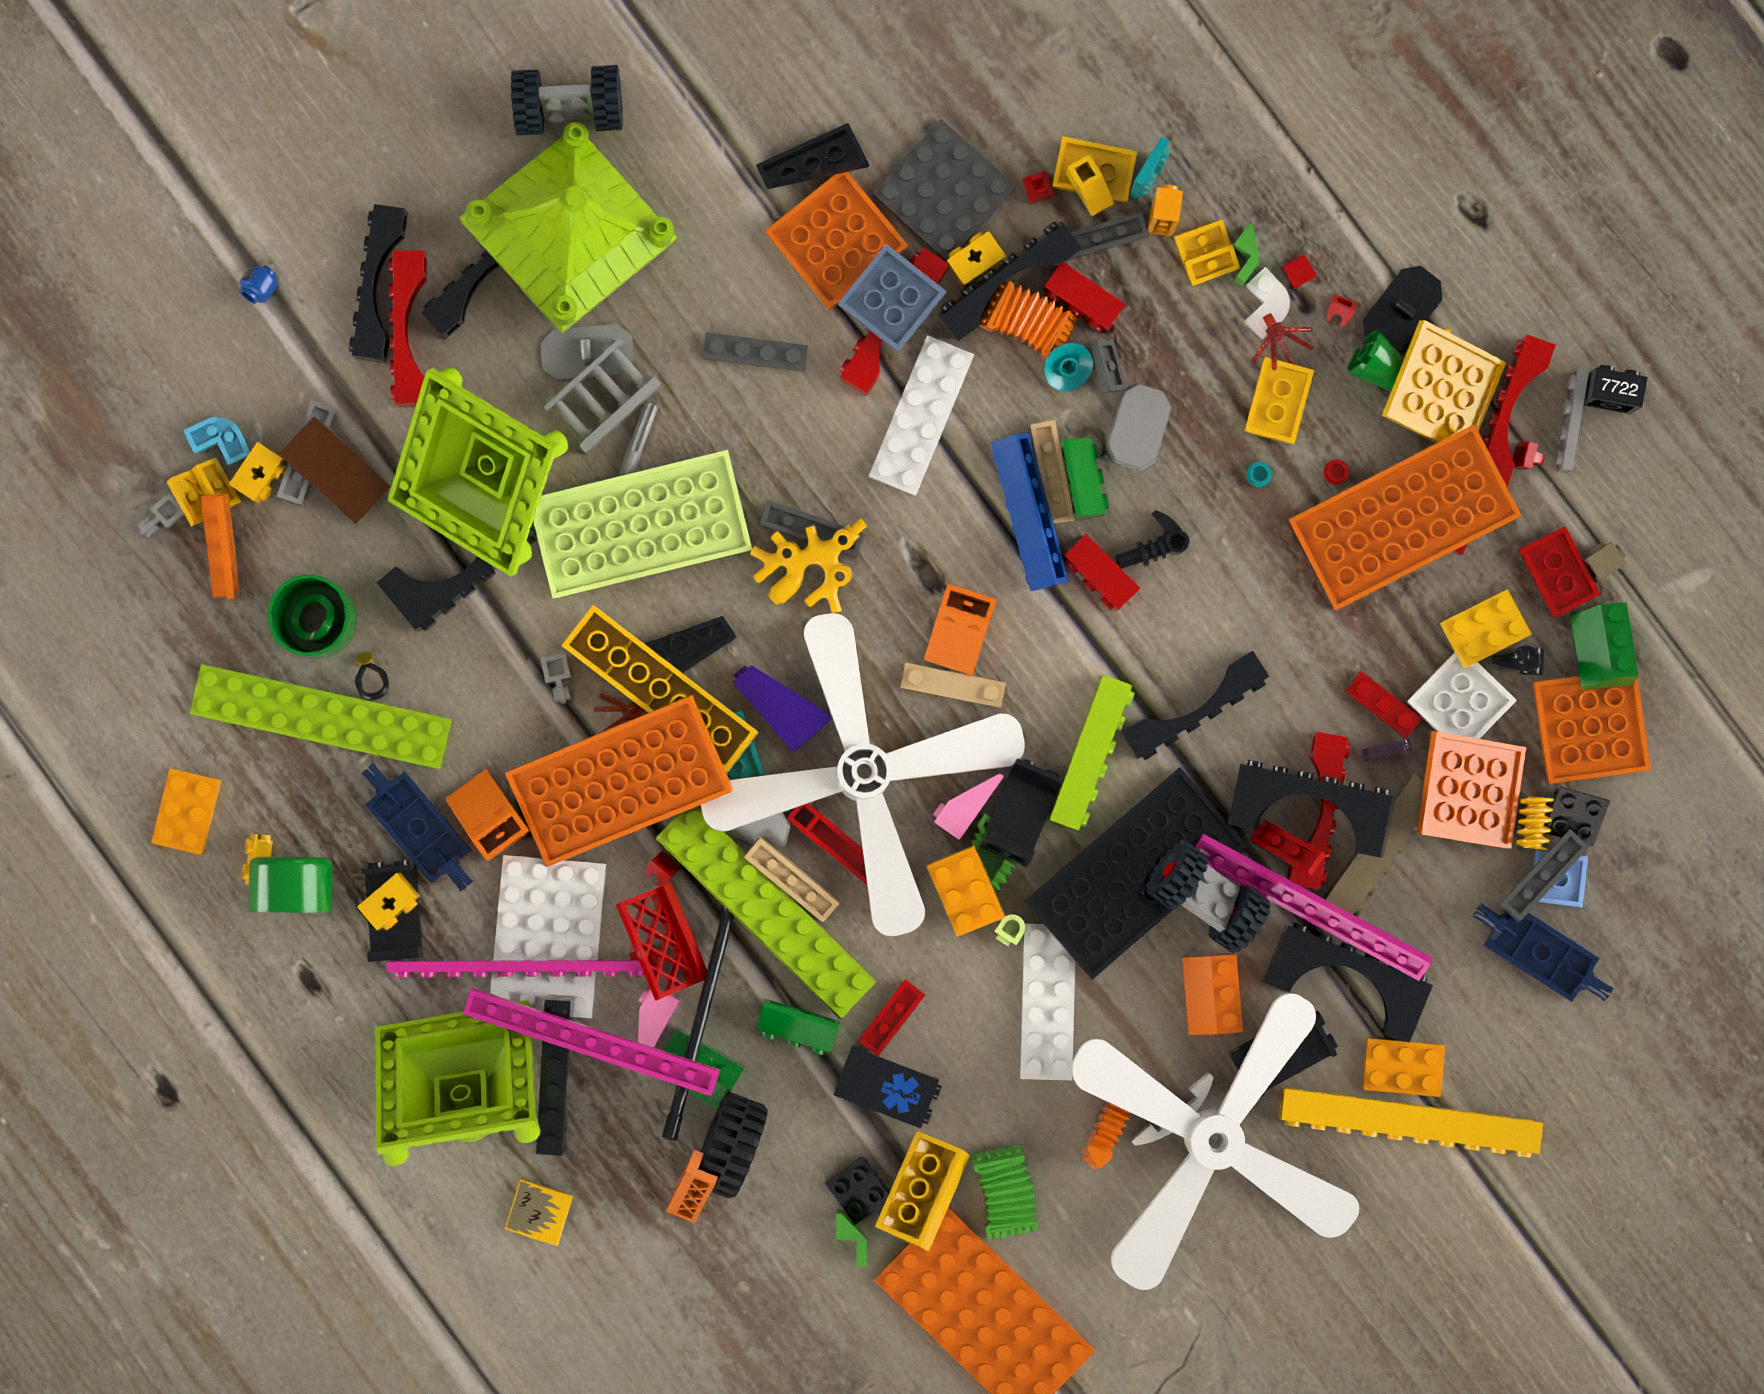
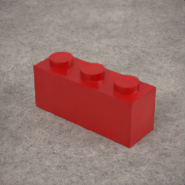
(1083, 298)
(1100, 573)

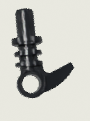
(1152, 550)
(1525, 658)

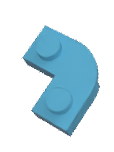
(220, 432)

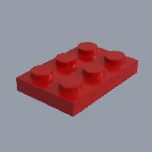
(1559, 572)

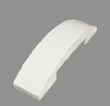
(1198, 1089)

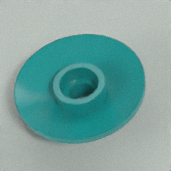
(1074, 373)

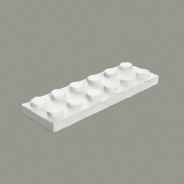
(921, 415)
(1046, 1007)

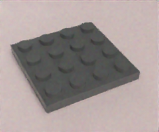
(944, 190)

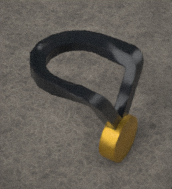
(363, 661)

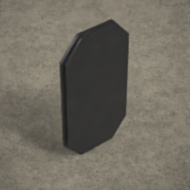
(1404, 303)

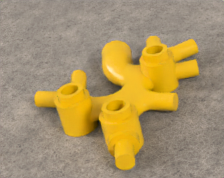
(817, 552)

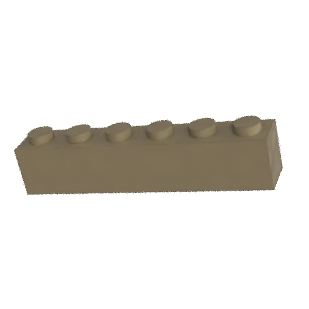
(1362, 870)

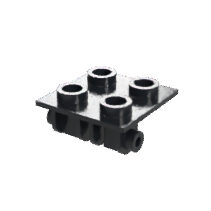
(1577, 812)
(858, 1190)

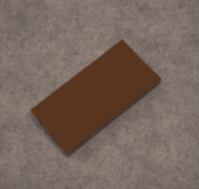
(334, 470)

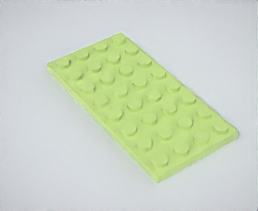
(641, 524)

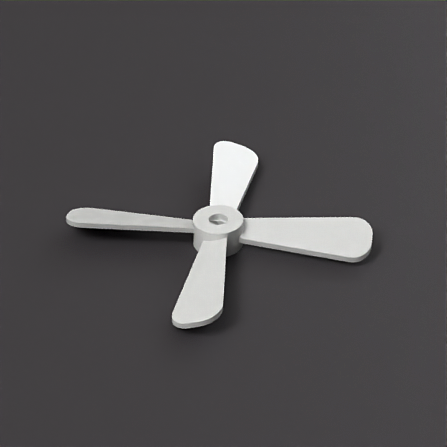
(974, 747)
(1153, 1239)

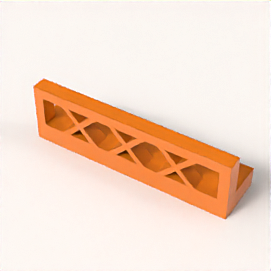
(220, 545)
(684, 1191)

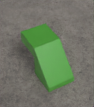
(1247, 247)
(849, 1231)

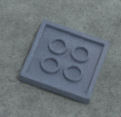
(892, 298)

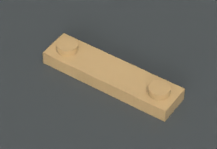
(1052, 470)
(953, 685)
(791, 879)

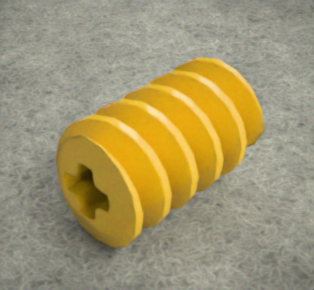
(1534, 822)

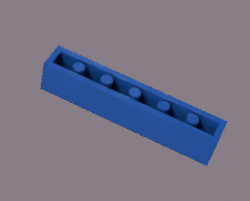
(1029, 512)

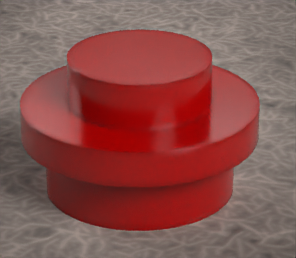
(1336, 472)

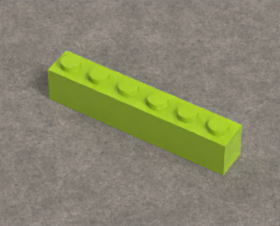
(1090, 753)

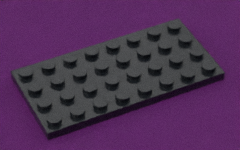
(1100, 897)

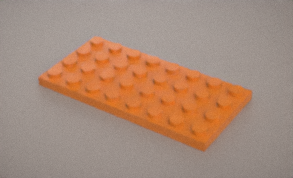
(1405, 517)
(619, 781)
(984, 1313)

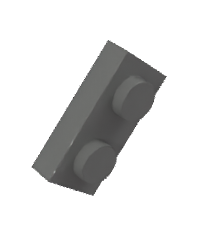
(1108, 366)

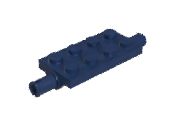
(418, 827)
(1542, 953)

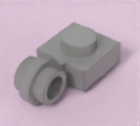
(166, 511)
(556, 670)

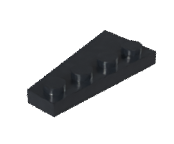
(817, 158)
(694, 644)

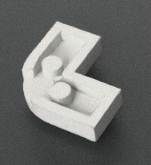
(1273, 299)

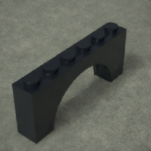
(425, 601)
(1366, 809)
(1302, 952)

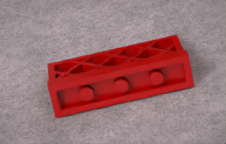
(677, 935)

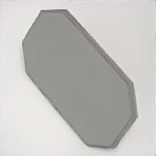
(573, 351)
(1138, 427)
(773, 829)

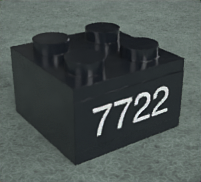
(1615, 389)

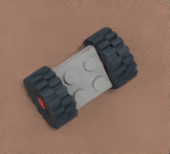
(557, 103)
(1230, 911)

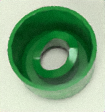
(286, 609)
(290, 884)

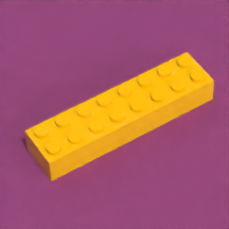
(653, 681)

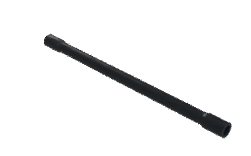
(674, 1118)

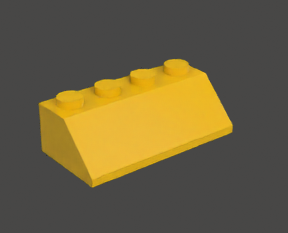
(922, 1190)

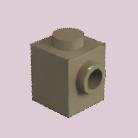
(1604, 560)

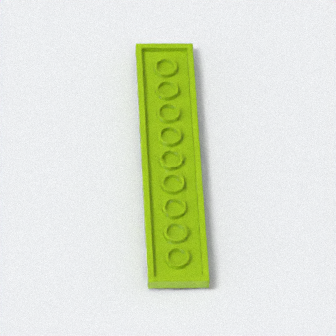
(321, 716)
(767, 912)

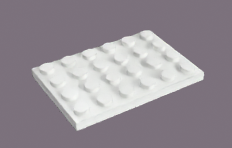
(549, 917)

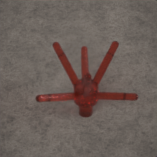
(1275, 333)
(629, 711)

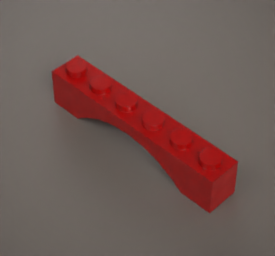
(409, 276)
(1531, 359)
(864, 367)
(1327, 757)
(830, 839)

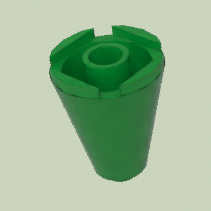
(1376, 361)

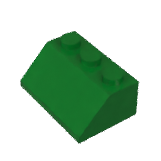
(1084, 478)
(1604, 646)
(797, 1026)
(729, 1068)

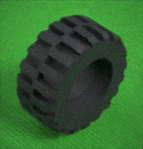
(732, 1142)

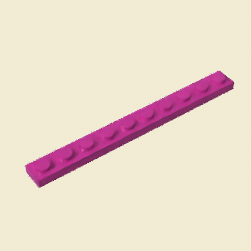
(1314, 909)
(507, 967)
(591, 1041)

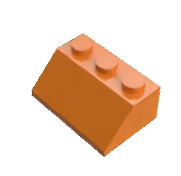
(1212, 994)

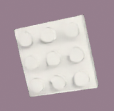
(1461, 699)

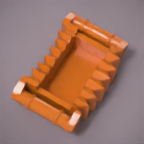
(1027, 318)
(1102, 1139)

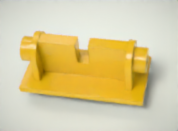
(256, 848)

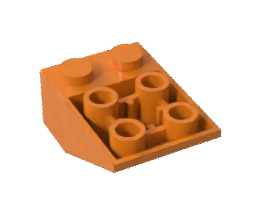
(960, 629)
(487, 815)

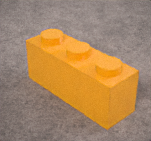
(1165, 210)

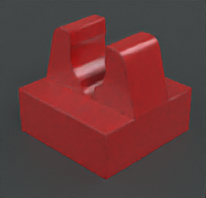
(1038, 187)
(1342, 307)
(1526, 456)
(662, 867)

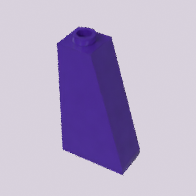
(783, 709)

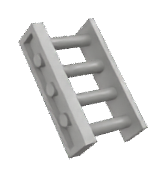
(607, 419)

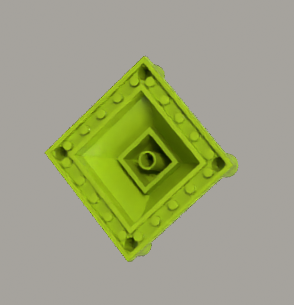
(568, 228)
(473, 471)
(451, 1082)

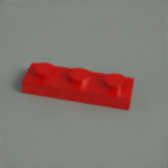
(1383, 705)
(1287, 847)
(891, 1017)

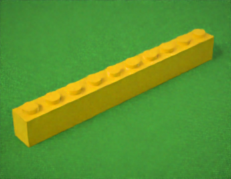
(1410, 1120)

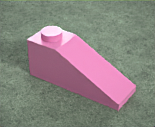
(962, 810)
(654, 1016)

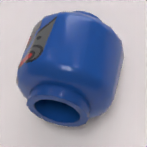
(258, 284)

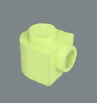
(1010, 929)

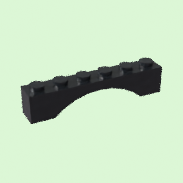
(386, 232)
(1052, 247)
(449, 309)
(1240, 676)
(553, 1084)

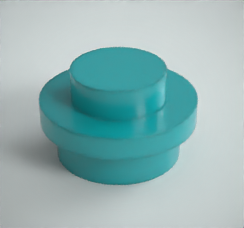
(1259, 474)

